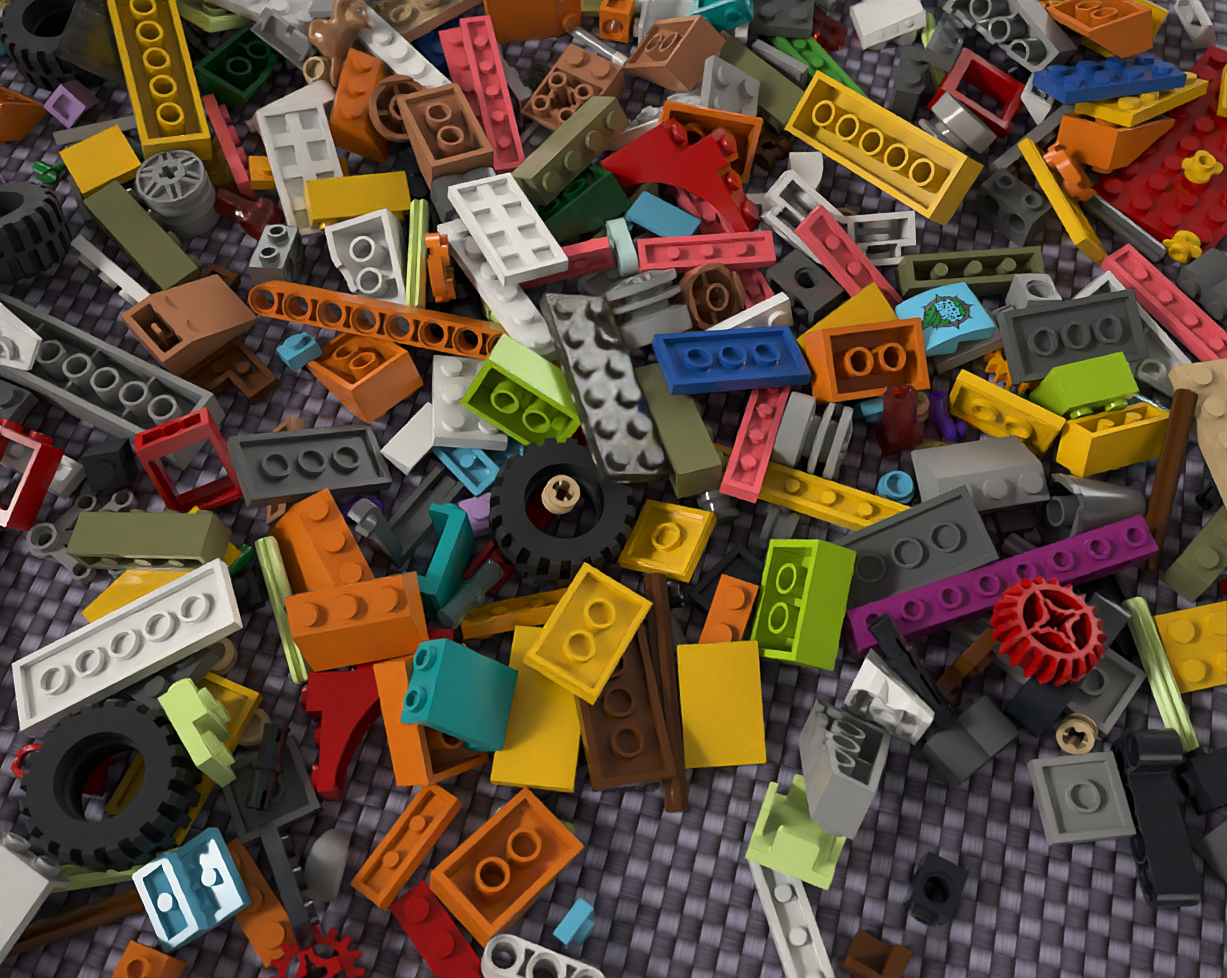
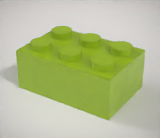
(522, 395)
(803, 602)

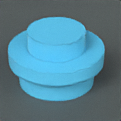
(897, 487)

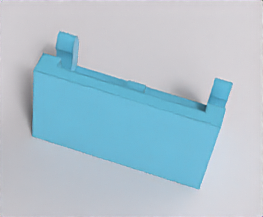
(661, 217)

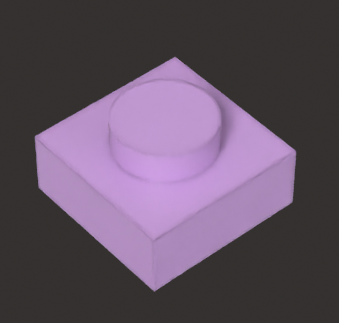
(478, 513)

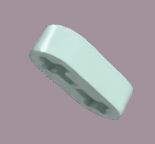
(622, 247)

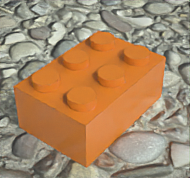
(866, 359)

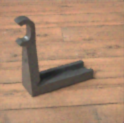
(410, 524)

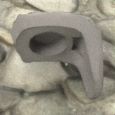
(326, 866)

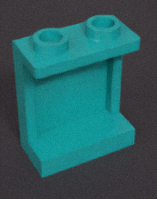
(724, 13)
(450, 559)
(460, 694)

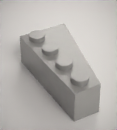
(1017, 27)
(840, 767)

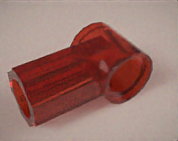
(246, 211)
(900, 423)

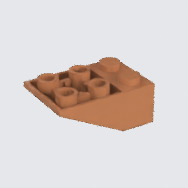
(570, 84)
(188, 322)

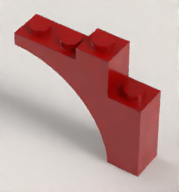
(702, 168)
(346, 708)

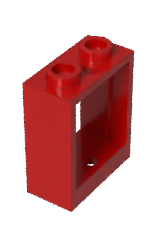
(991, 82)
(177, 435)
(35, 479)

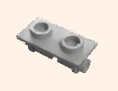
(275, 32)

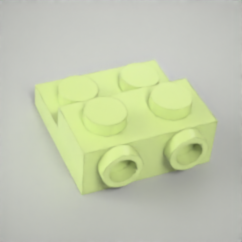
(201, 728)

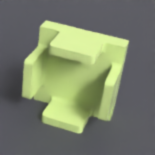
(791, 840)

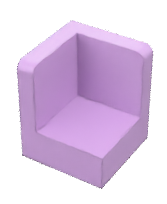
(70, 102)

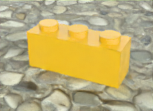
(349, 197)
(1112, 439)

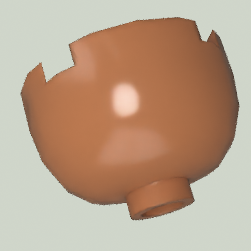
(384, 108)
(711, 294)

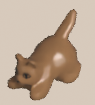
(338, 34)

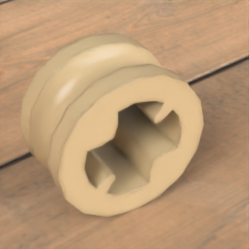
(550, 491)
(1081, 723)

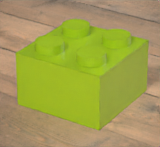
(1086, 387)

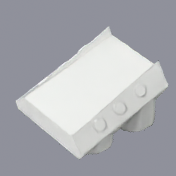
(887, 21)
(886, 699)

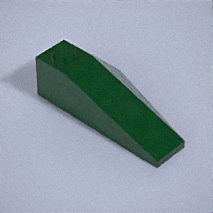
(236, 68)
(585, 204)

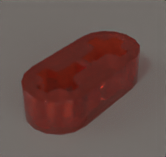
(828, 32)

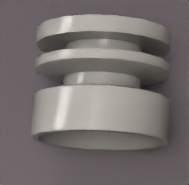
(958, 126)
(178, 192)
(649, 307)
(812, 435)

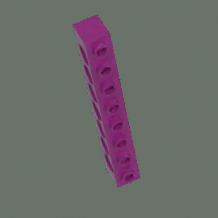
(975, 592)

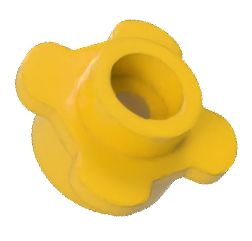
(1201, 167)
(1183, 246)

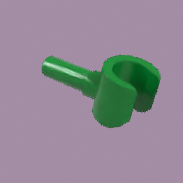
(48, 174)

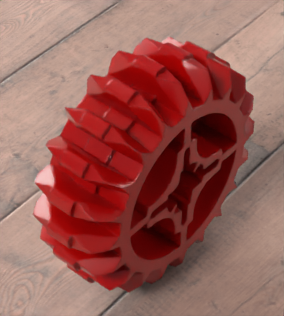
(1048, 631)

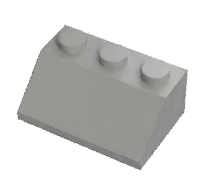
(996, 471)

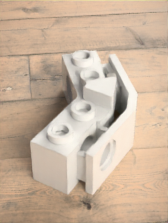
(798, 200)

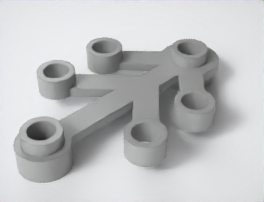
(61, 534)

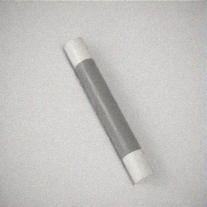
(598, 46)

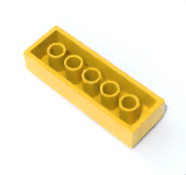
(160, 77)
(883, 148)

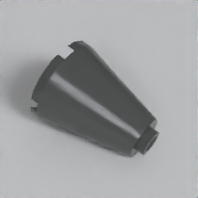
(1084, 505)

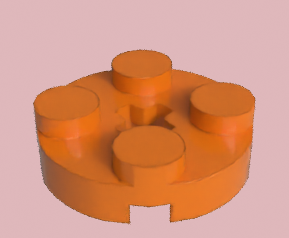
(1076, 181)
(441, 276)

